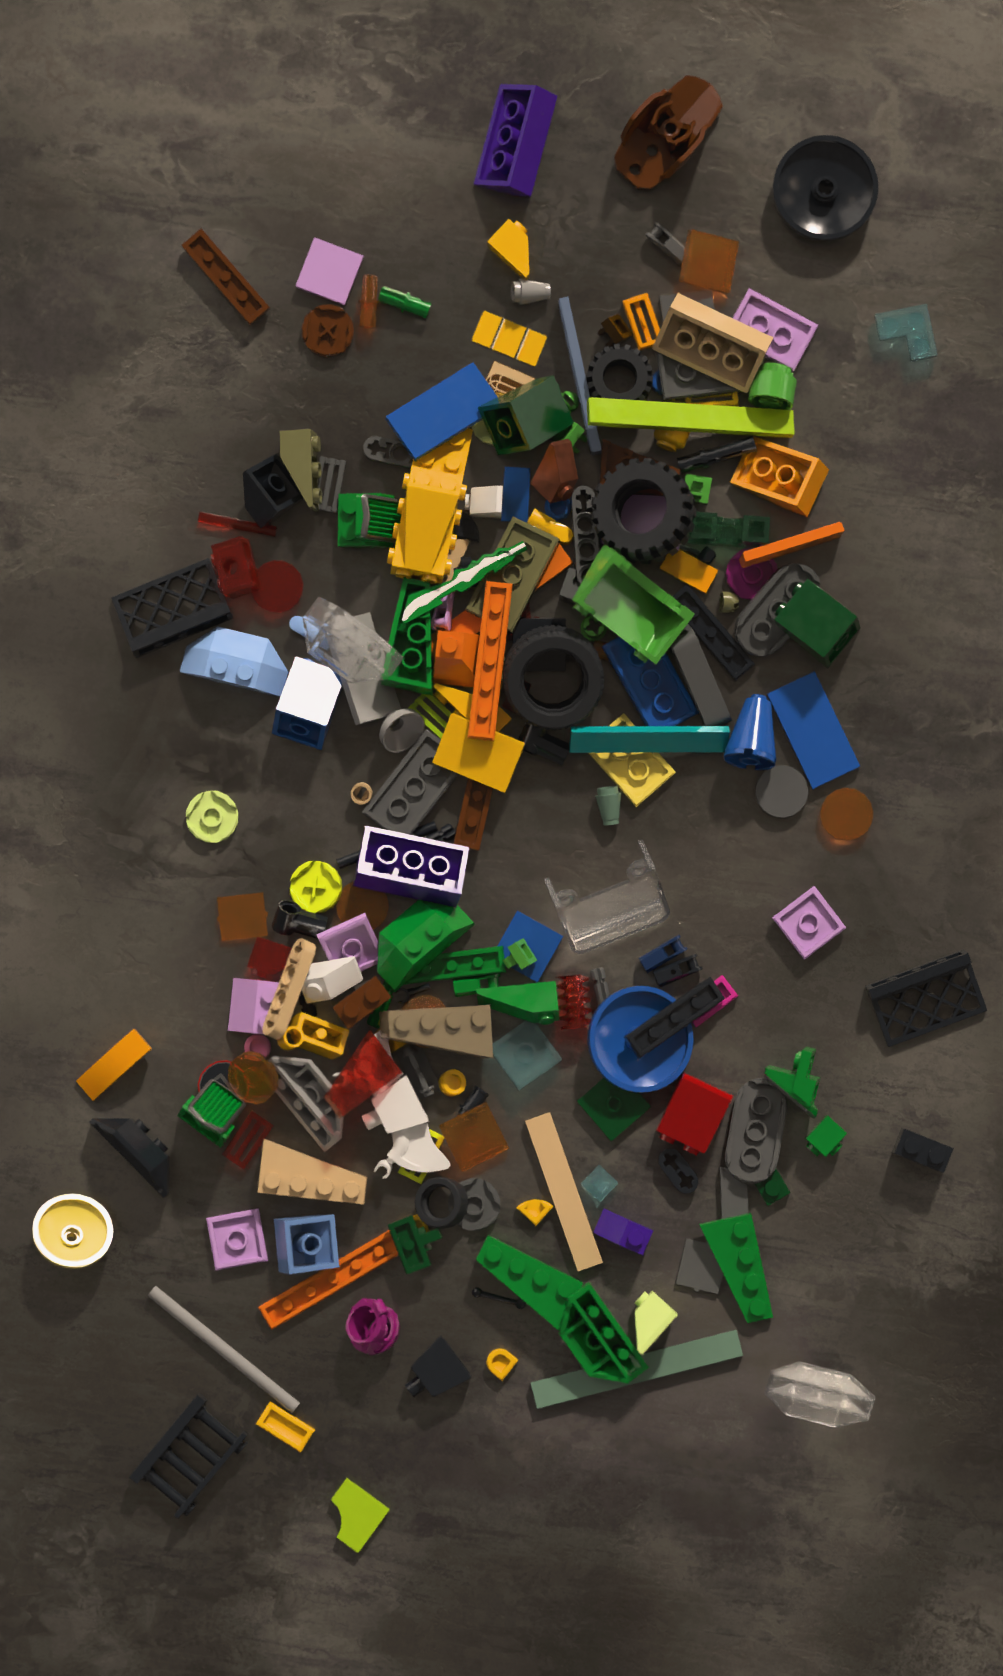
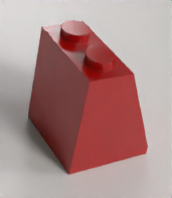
(693, 1114)

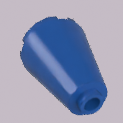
(753, 736)

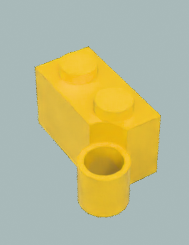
(315, 1036)

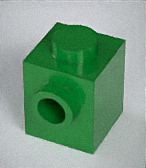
(825, 1137)

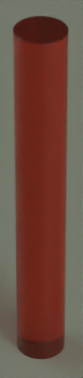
(236, 524)

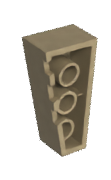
(449, 1029)

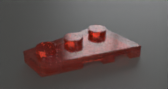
(362, 1076)

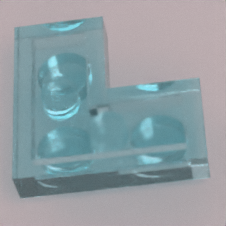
(914, 324)

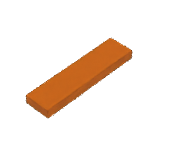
(791, 544)

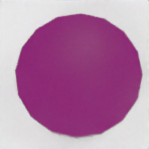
(748, 580)

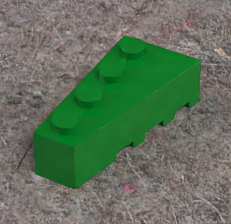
(413, 643)
(529, 1278)

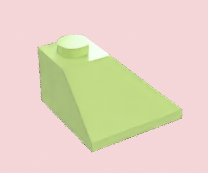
(651, 1319)

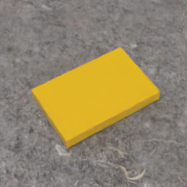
(479, 760)

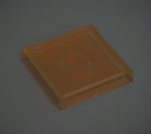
(709, 261)
(474, 1137)

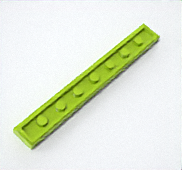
(690, 417)

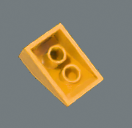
(781, 476)

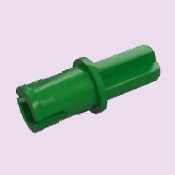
(404, 301)

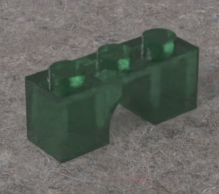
(720, 531)

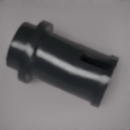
(475, 1099)

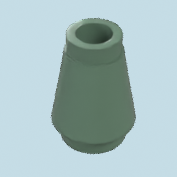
(609, 804)

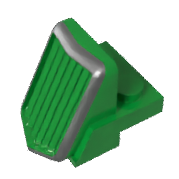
(367, 520)
(798, 1085)
(213, 1111)

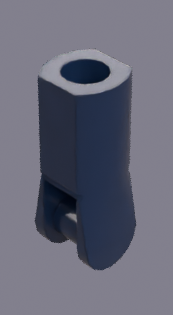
(658, 955)

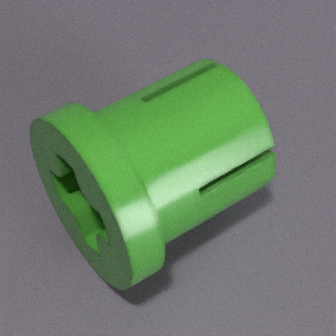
(590, 634)

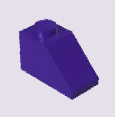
(623, 1231)

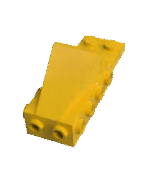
(430, 512)

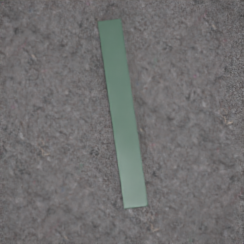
(660, 1363)

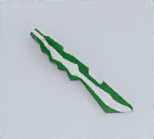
(463, 579)

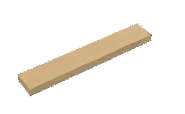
(563, 1191)

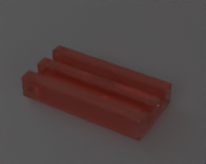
(260, 1120)

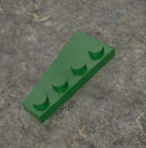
(738, 1255)

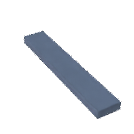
(578, 372)

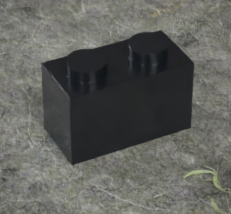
(922, 1150)

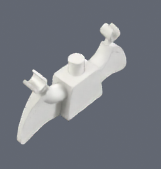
(406, 1120)

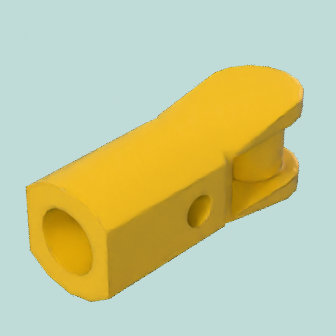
(550, 526)

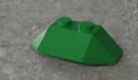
(417, 939)
(598, 1338)

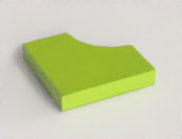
(359, 1514)

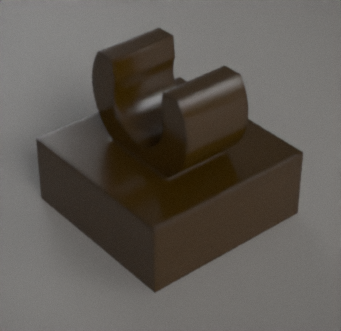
(616, 330)

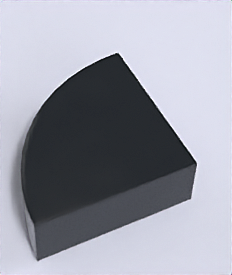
(467, 529)

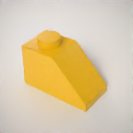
(511, 246)

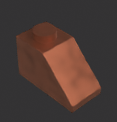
(556, 472)

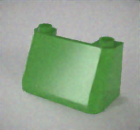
(631, 605)

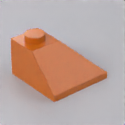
(455, 658)

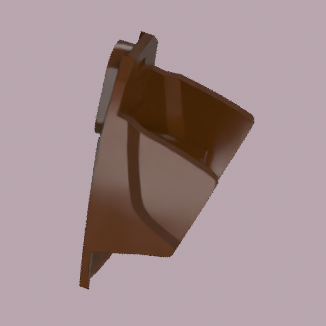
(672, 125)

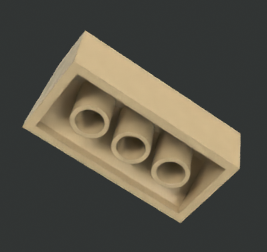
(712, 343)

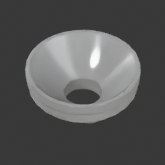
(405, 733)

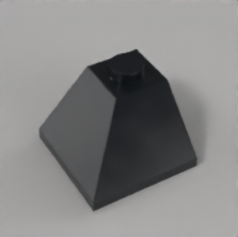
(269, 490)

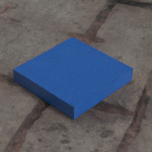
(539, 939)

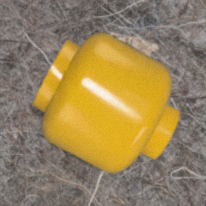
(671, 440)

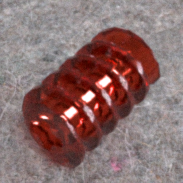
(574, 1001)

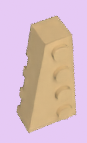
(304, 1176)

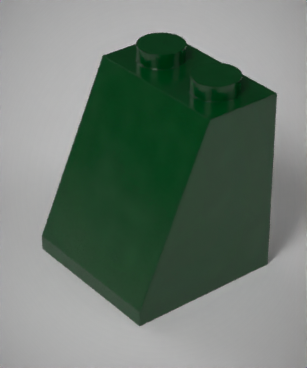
(526, 416)
(817, 622)

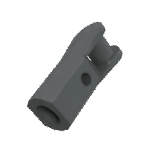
(671, 247)

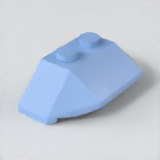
(236, 661)

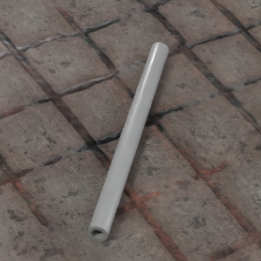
(223, 1349)

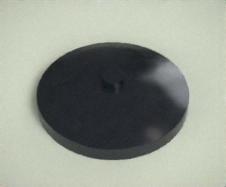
(825, 188)

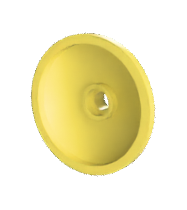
(72, 1217)

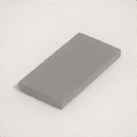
(369, 699)

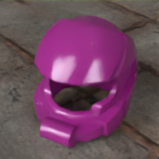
(383, 1331)

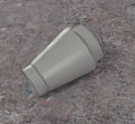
(529, 291)

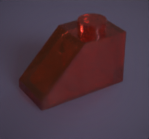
(268, 957)

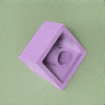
(250, 1004)

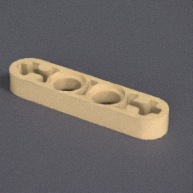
(289, 989)

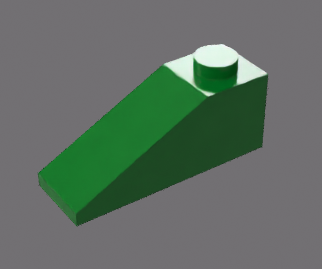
(525, 1001)

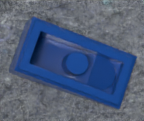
(516, 493)

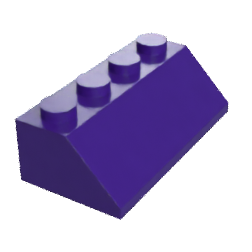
(515, 139)
(411, 866)

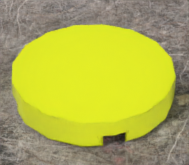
(315, 886)

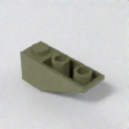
(299, 455)

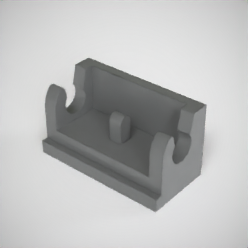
(568, 589)

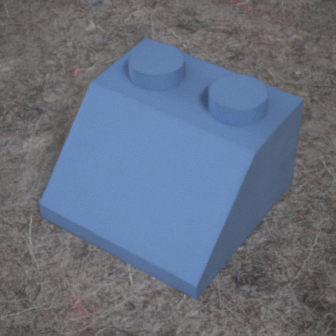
(306, 1243)

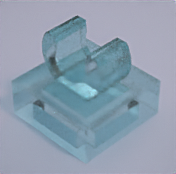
(599, 1183)

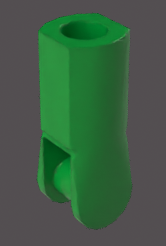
(468, 985)

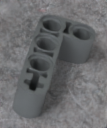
(580, 537)
(699, 679)

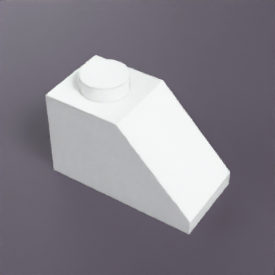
(485, 502)
(330, 979)

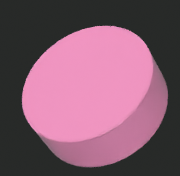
(259, 1044)

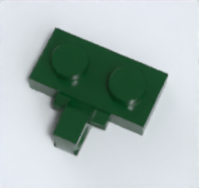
(413, 1243)

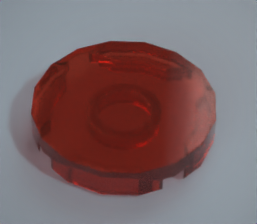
(280, 586)

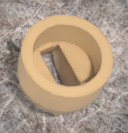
(366, 796)

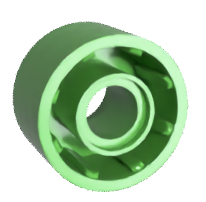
(773, 387)

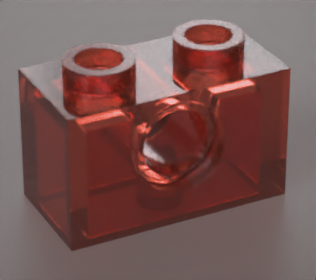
(246, 578)

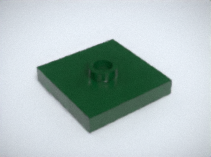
(612, 1107)

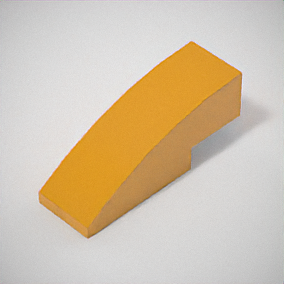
(114, 1064)

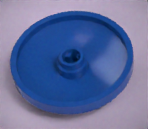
(613, 1055)

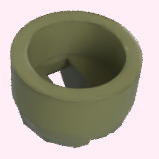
(728, 602)

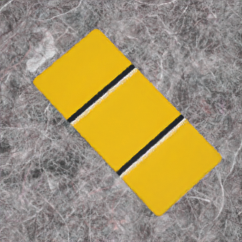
(509, 338)

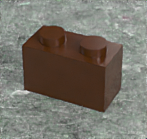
(361, 1002)

